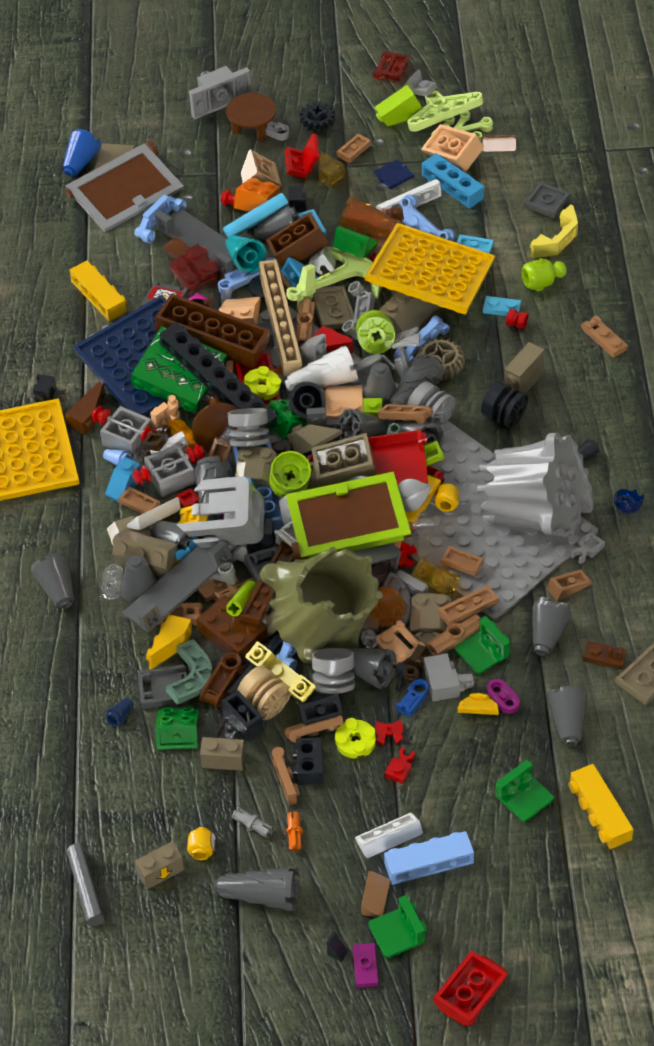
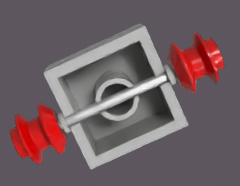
(123, 429)
(169, 469)

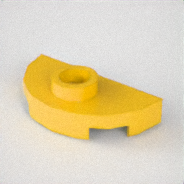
(478, 704)

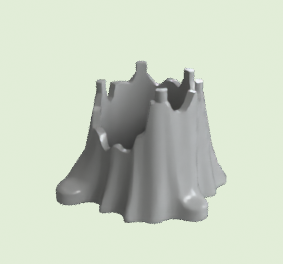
(538, 486)

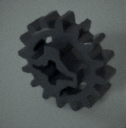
(317, 116)

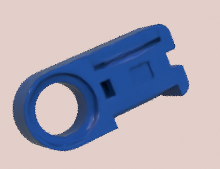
(413, 699)

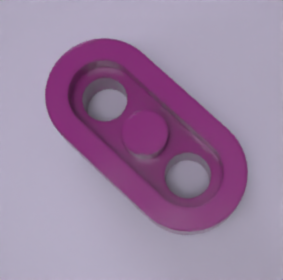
(504, 697)

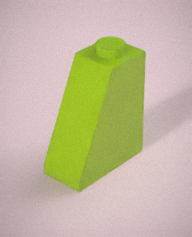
(398, 107)

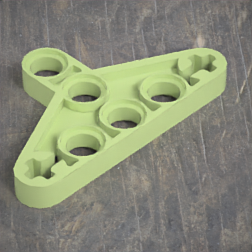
(443, 108)

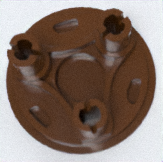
(251, 111)
(211, 422)

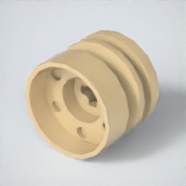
(265, 691)

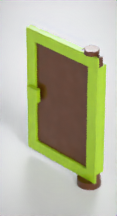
(348, 516)

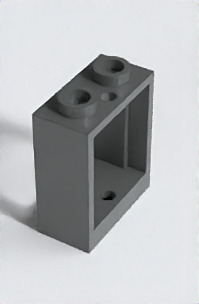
(387, 554)

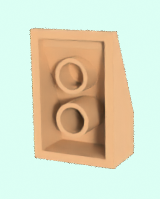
(454, 145)
(243, 308)
(342, 397)

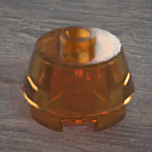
(389, 607)

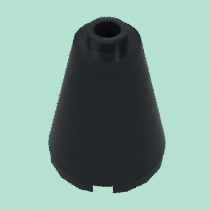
(306, 396)

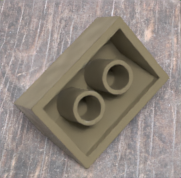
(407, 311)
(343, 460)
(157, 552)

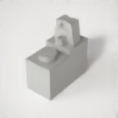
(443, 678)

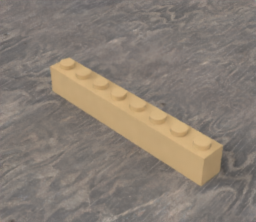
(280, 317)

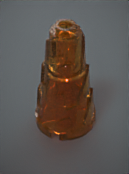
(366, 219)

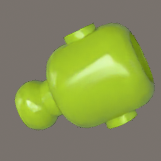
(541, 273)

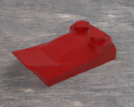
(470, 988)

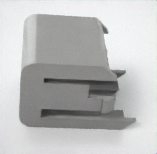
(241, 508)

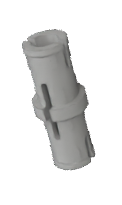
(252, 822)

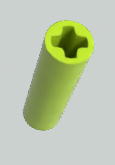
(241, 598)

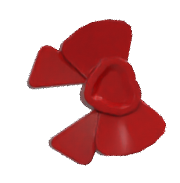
(405, 550)
(394, 729)

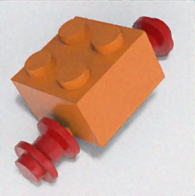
(250, 194)

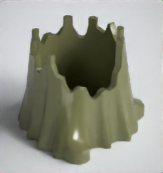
(322, 600)

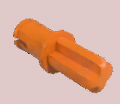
(294, 831)

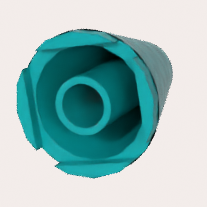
(246, 252)

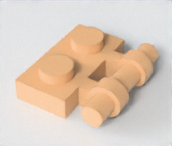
(165, 412)

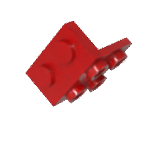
(300, 162)

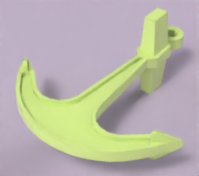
(351, 267)

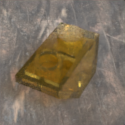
(330, 170)
(436, 576)

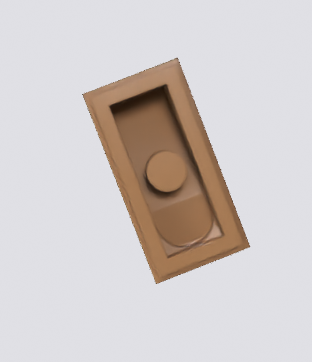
(568, 584)

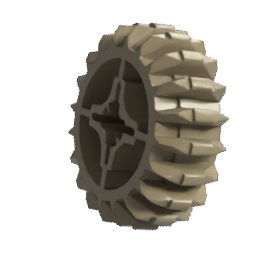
(447, 353)

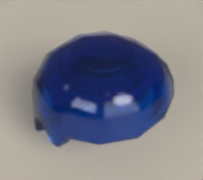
(628, 501)

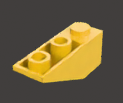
(172, 633)

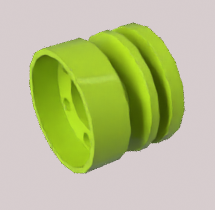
(370, 323)
(293, 465)

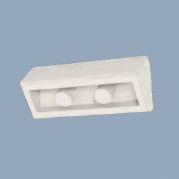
(155, 514)
(389, 835)

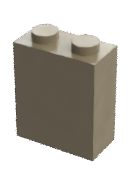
(525, 368)

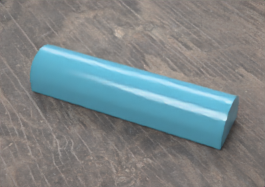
(255, 216)

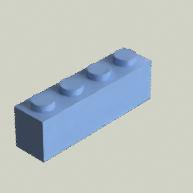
(428, 857)

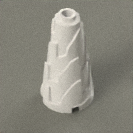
(330, 370)

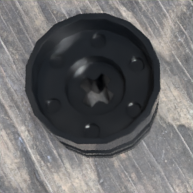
(504, 404)

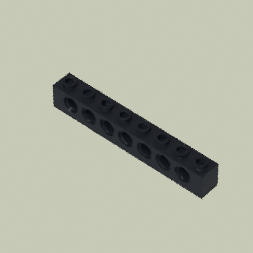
(170, 341)

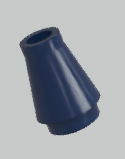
(118, 713)

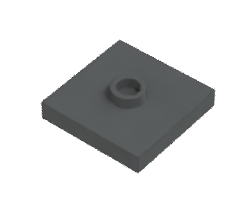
(547, 200)

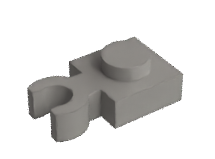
(588, 545)

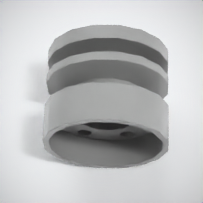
(430, 395)
(248, 427)
(333, 670)

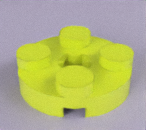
(266, 376)
(359, 747)

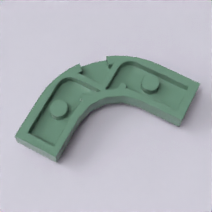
(200, 672)

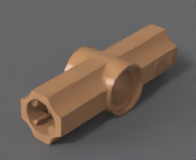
(305, 321)
(454, 634)

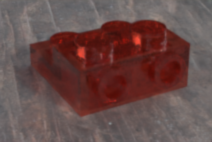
(194, 267)

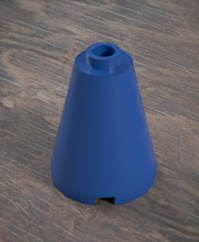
(79, 151)

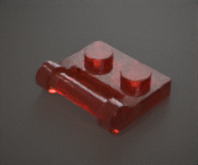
(395, 68)

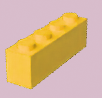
(98, 290)
(601, 806)

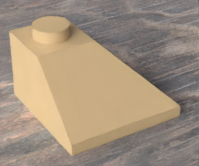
(260, 168)

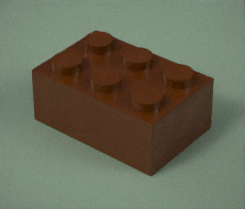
(297, 240)
(228, 631)

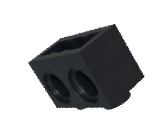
(308, 761)

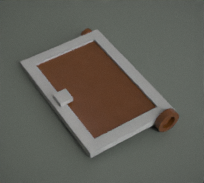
(124, 186)

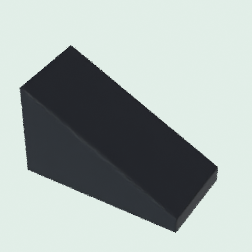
(336, 948)

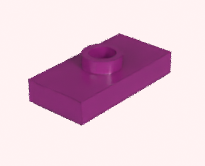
(365, 965)

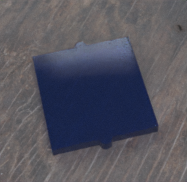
(393, 174)

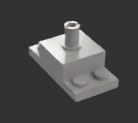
(218, 89)

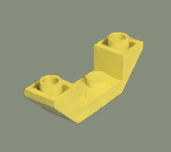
(545, 246)
(299, 686)

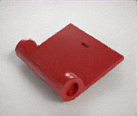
(401, 454)

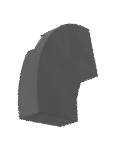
(396, 583)

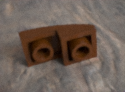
(175, 248)

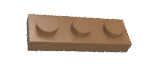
(468, 605)

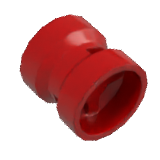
(517, 319)

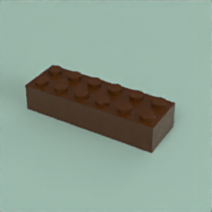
(228, 334)

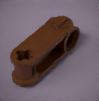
(222, 679)

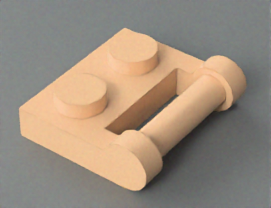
(390, 641)

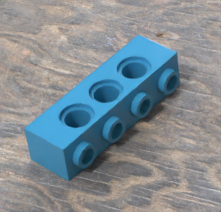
(453, 180)

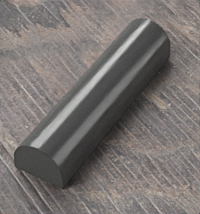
(85, 885)

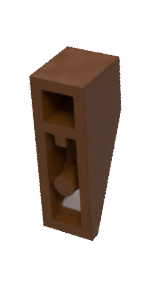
(80, 415)

